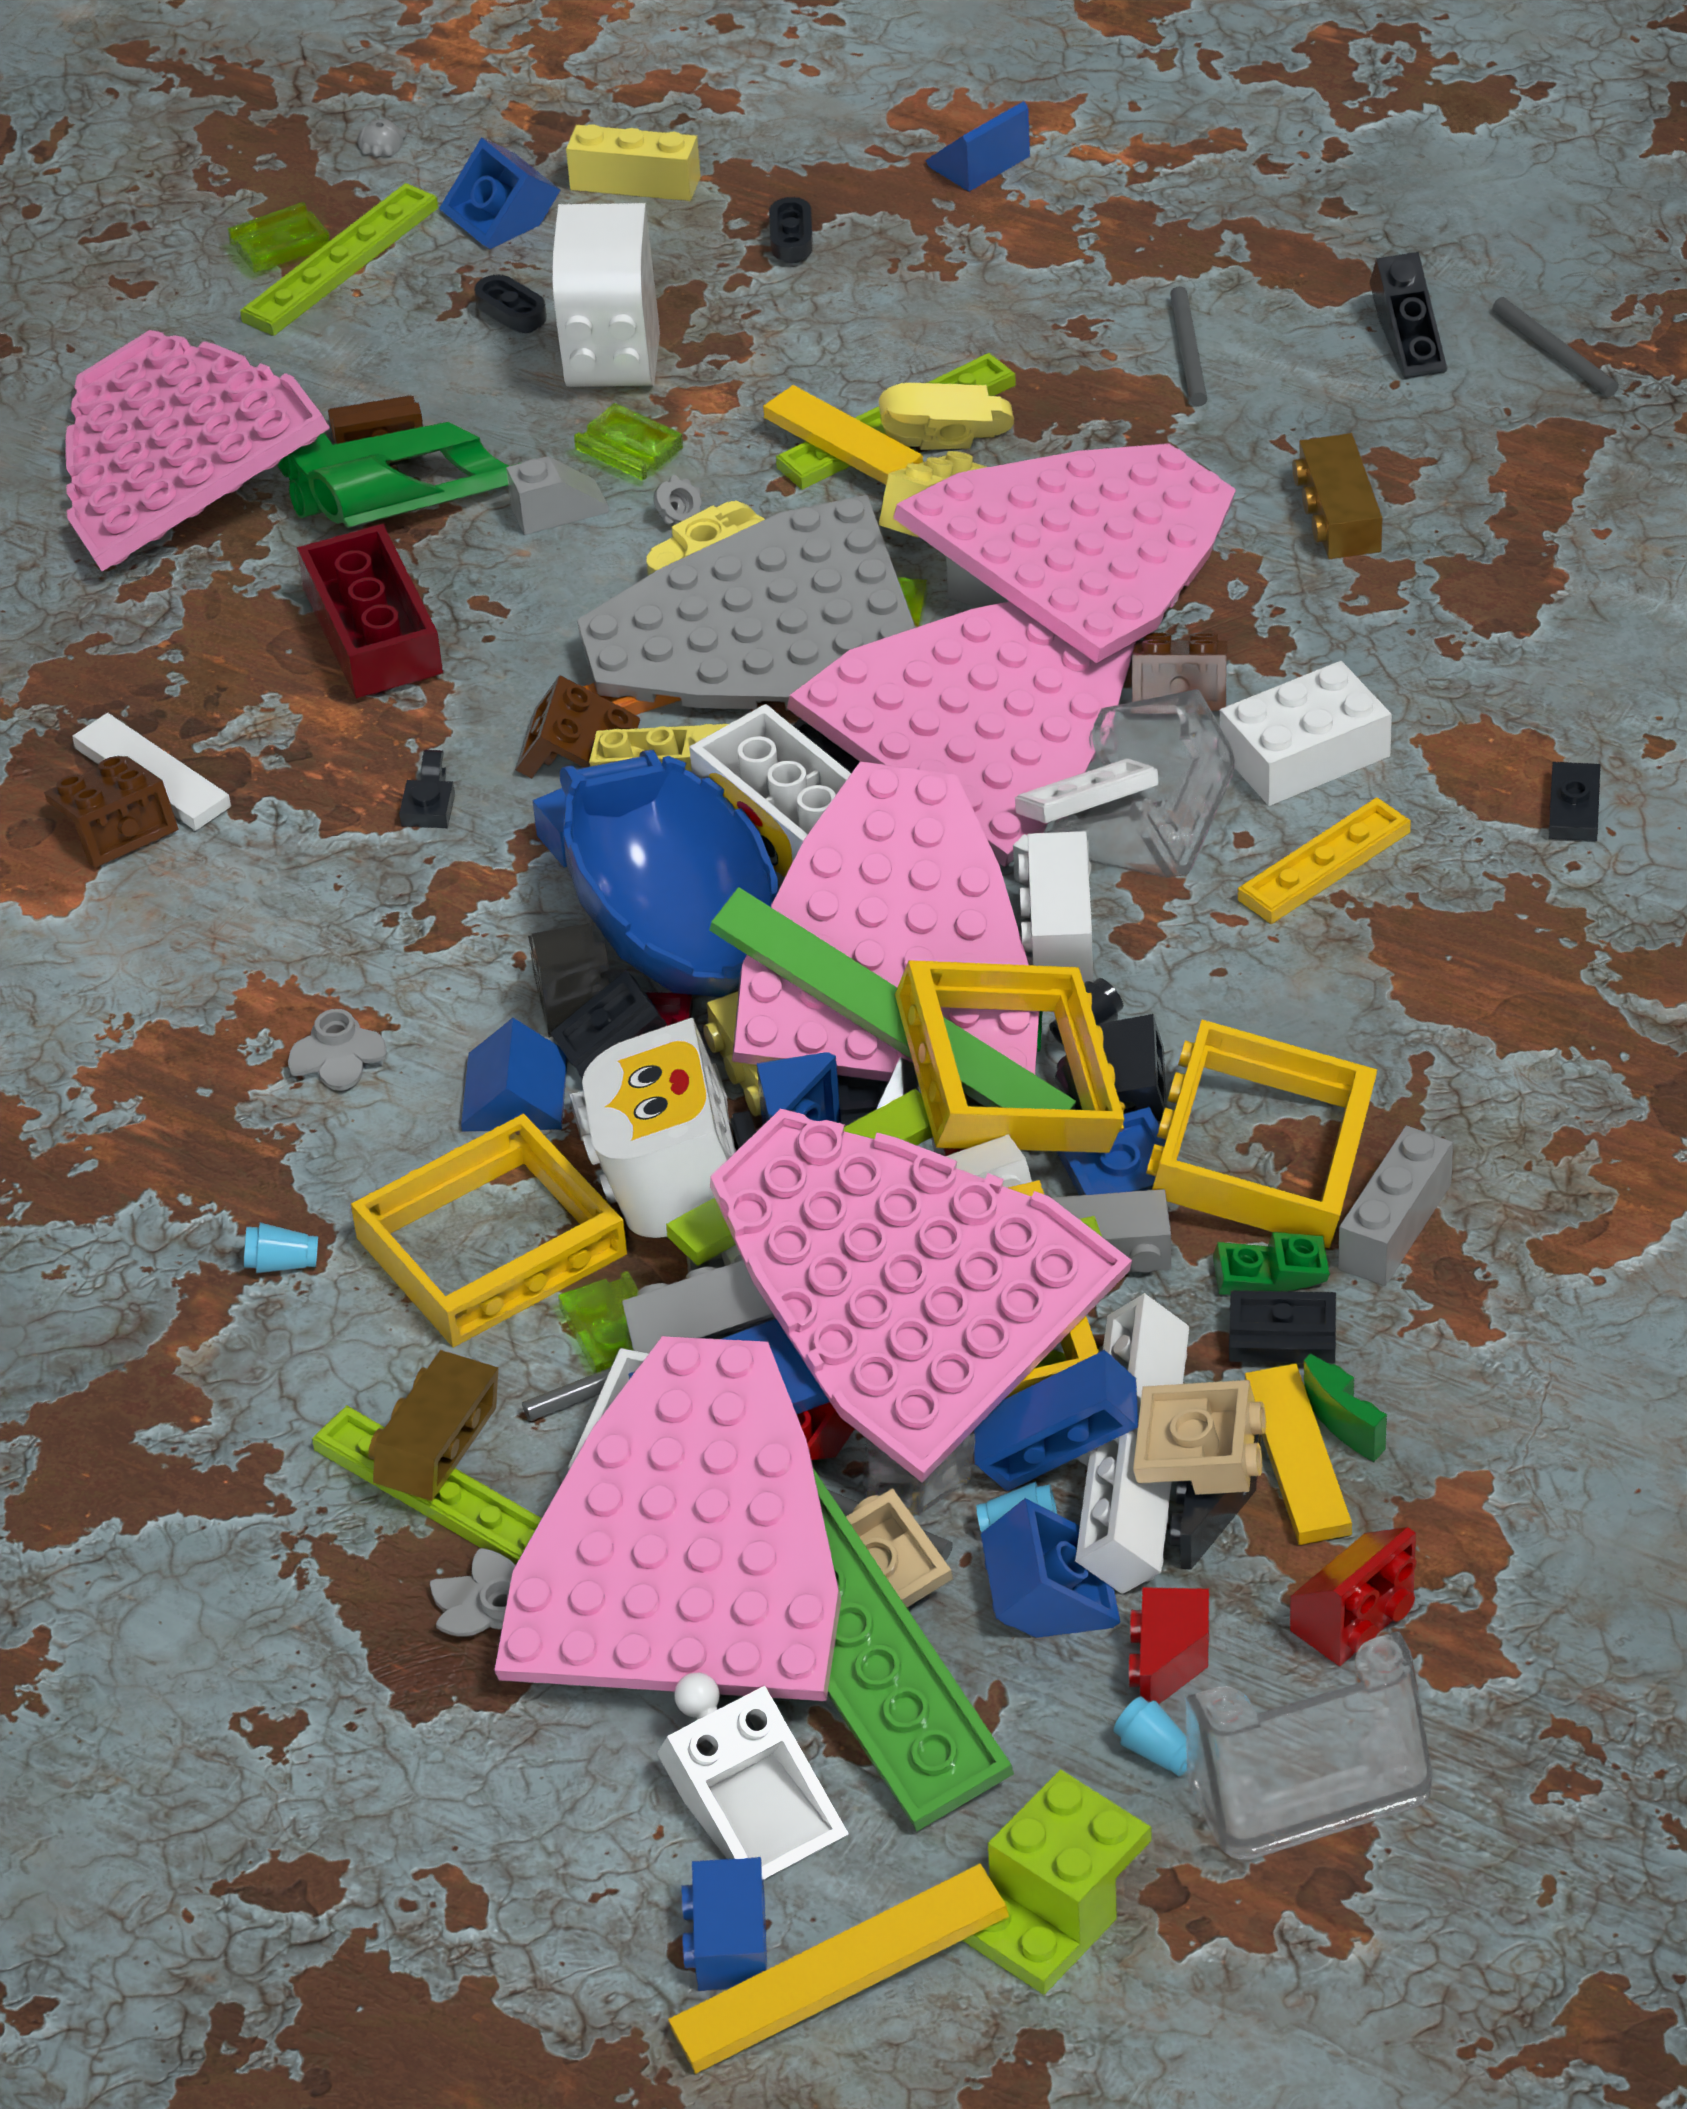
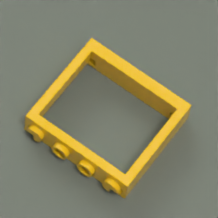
(1054, 989)
(1278, 1067)
(519, 1282)

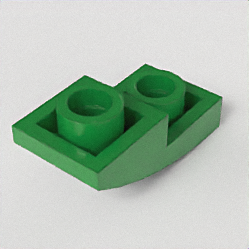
(1283, 1265)
(1347, 1417)

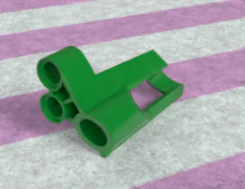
(358, 486)

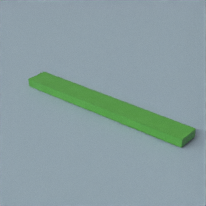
(872, 1001)

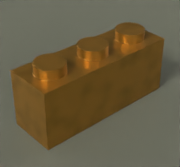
(1338, 496)
(434, 1425)

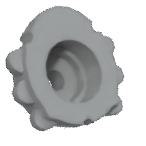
(380, 138)
(677, 500)

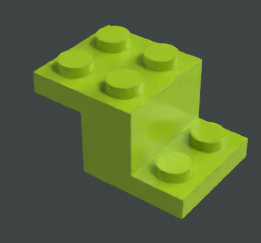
(1057, 1879)

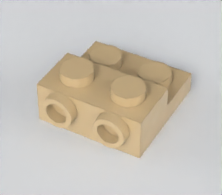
(1200, 1435)
(899, 1547)

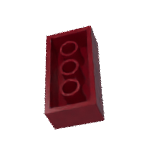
(370, 610)

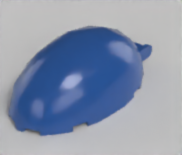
(658, 862)

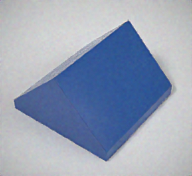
(986, 149)
(514, 1076)
(801, 1086)

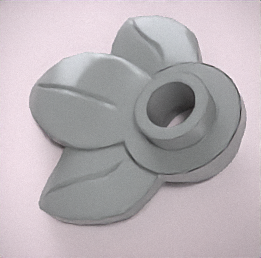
(336, 1050)
(475, 1600)

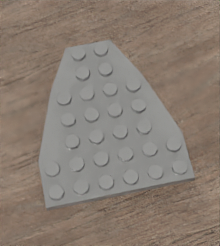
(750, 611)

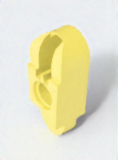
(942, 414)
(701, 531)

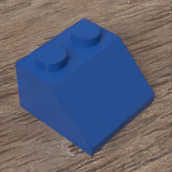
(498, 195)
(1036, 1575)

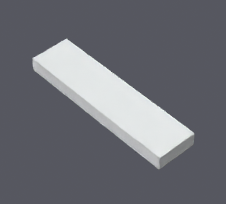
(190, 795)

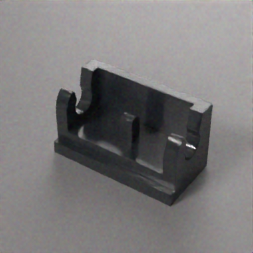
(1138, 1062)

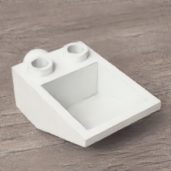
(755, 1785)

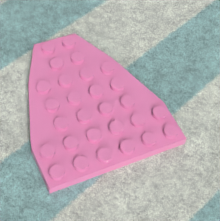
(169, 434)
(1080, 536)
(972, 699)
(887, 880)
(906, 1277)
(682, 1540)

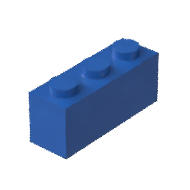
(1057, 1421)

